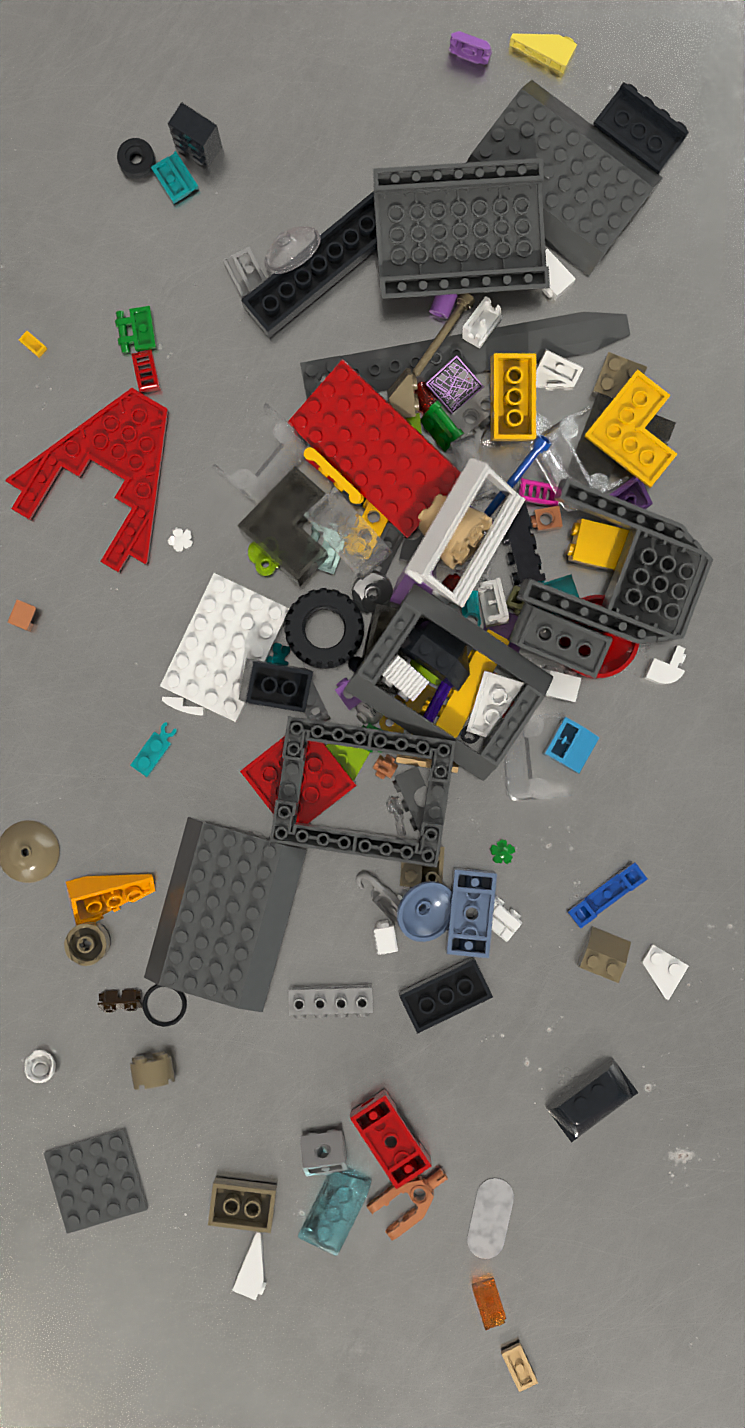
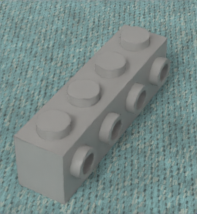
(330, 1000)

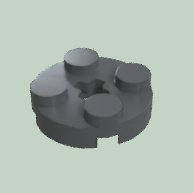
(371, 581)

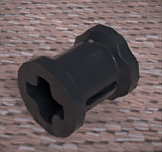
(468, 740)

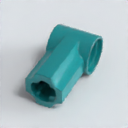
(471, 608)

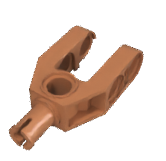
(422, 1202)

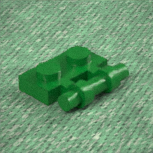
(142, 328)

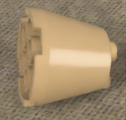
(466, 536)

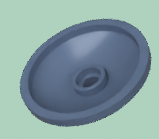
(432, 918)

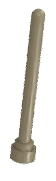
(465, 302)

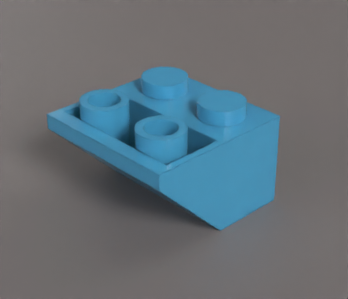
(571, 744)

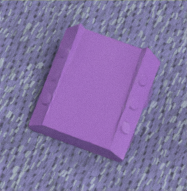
(470, 47)

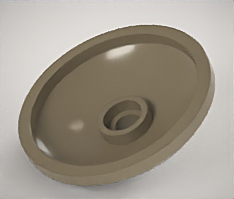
(42, 849)

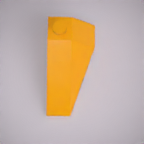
(98, 895)

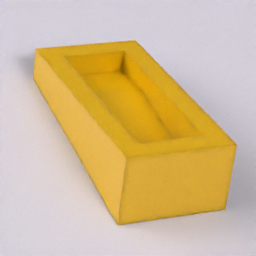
(33, 344)

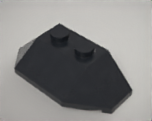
(438, 653)

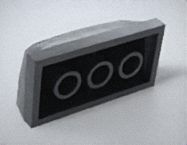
(591, 1100)

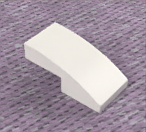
(179, 704)

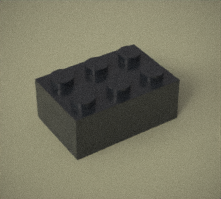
(195, 135)
(275, 685)

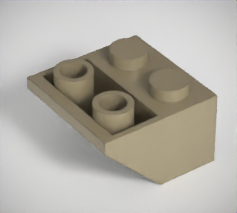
(402, 394)
(415, 874)

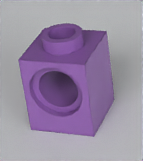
(350, 703)

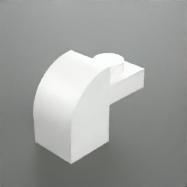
(666, 673)

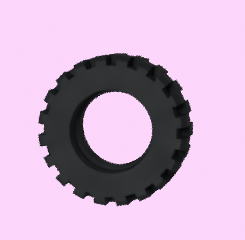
(314, 601)

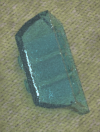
(335, 1210)

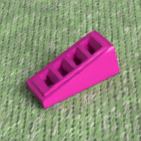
(546, 486)

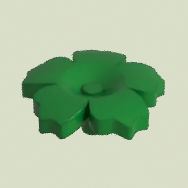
(502, 852)

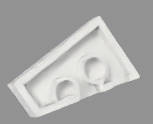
(492, 702)

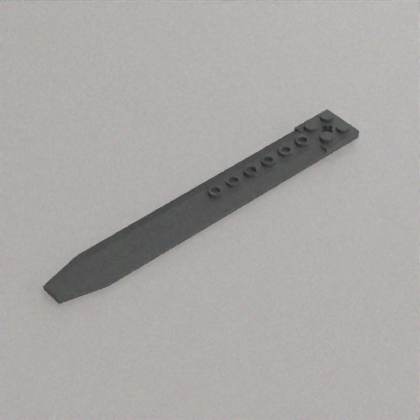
(562, 335)

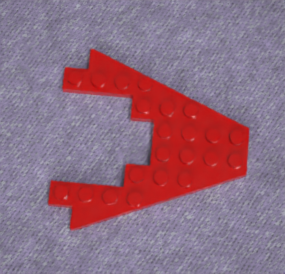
(124, 440)

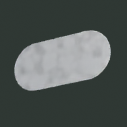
(490, 1218)

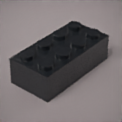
(445, 995)

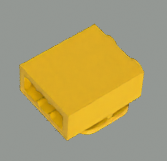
(596, 544)

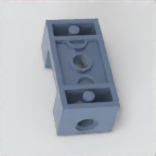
(477, 891)

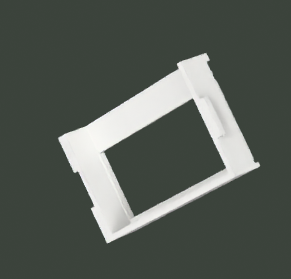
(446, 524)

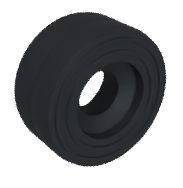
(133, 146)

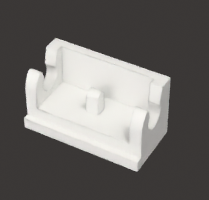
(481, 323)
(493, 603)

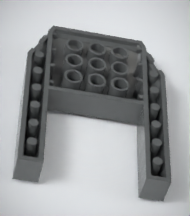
(652, 582)

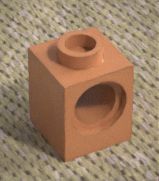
(553, 513)

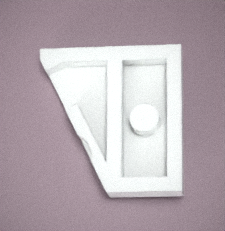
(556, 371)
(664, 970)

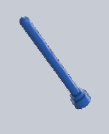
(540, 445)

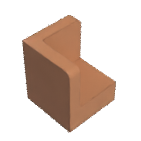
(22, 615)

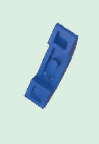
(607, 894)

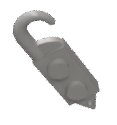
(381, 895)

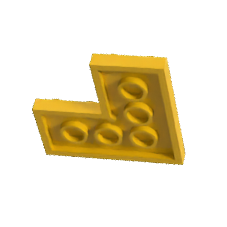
(623, 434)

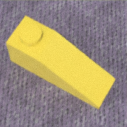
(547, 48)

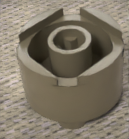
(82, 954)
(152, 1071)

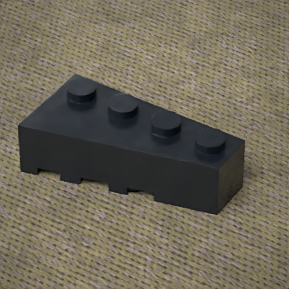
(522, 549)

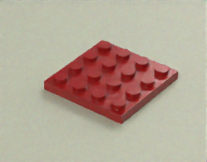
(322, 781)

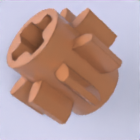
(385, 766)

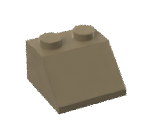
(604, 954)

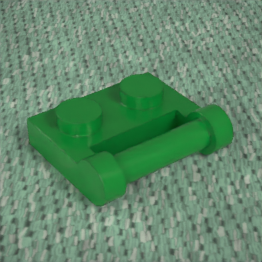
(440, 426)

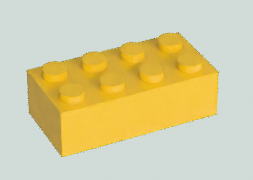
(513, 397)

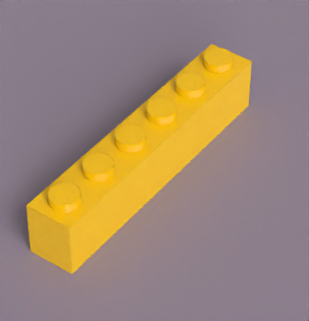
(460, 703)

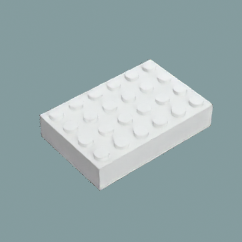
(213, 652)

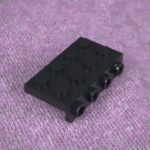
(641, 127)

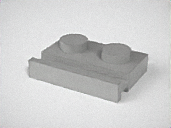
(244, 271)

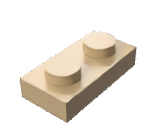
(519, 1367)

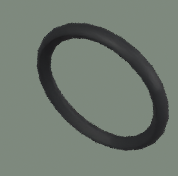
(163, 1024)

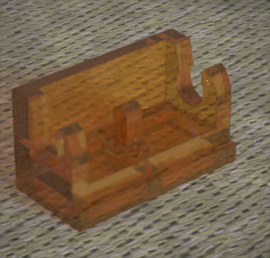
(489, 1303)

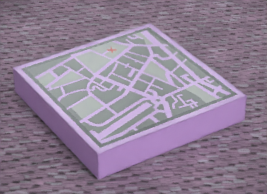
(454, 384)

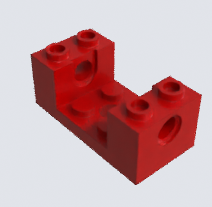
(378, 1120)

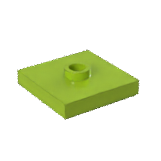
(349, 757)

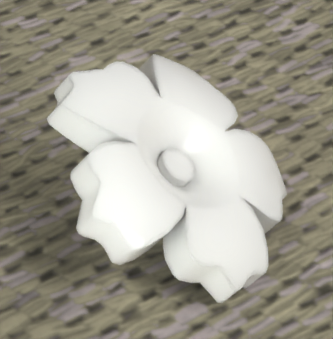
(180, 538)

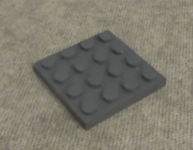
(95, 1180)

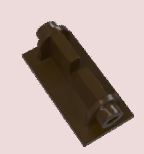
(128, 1002)

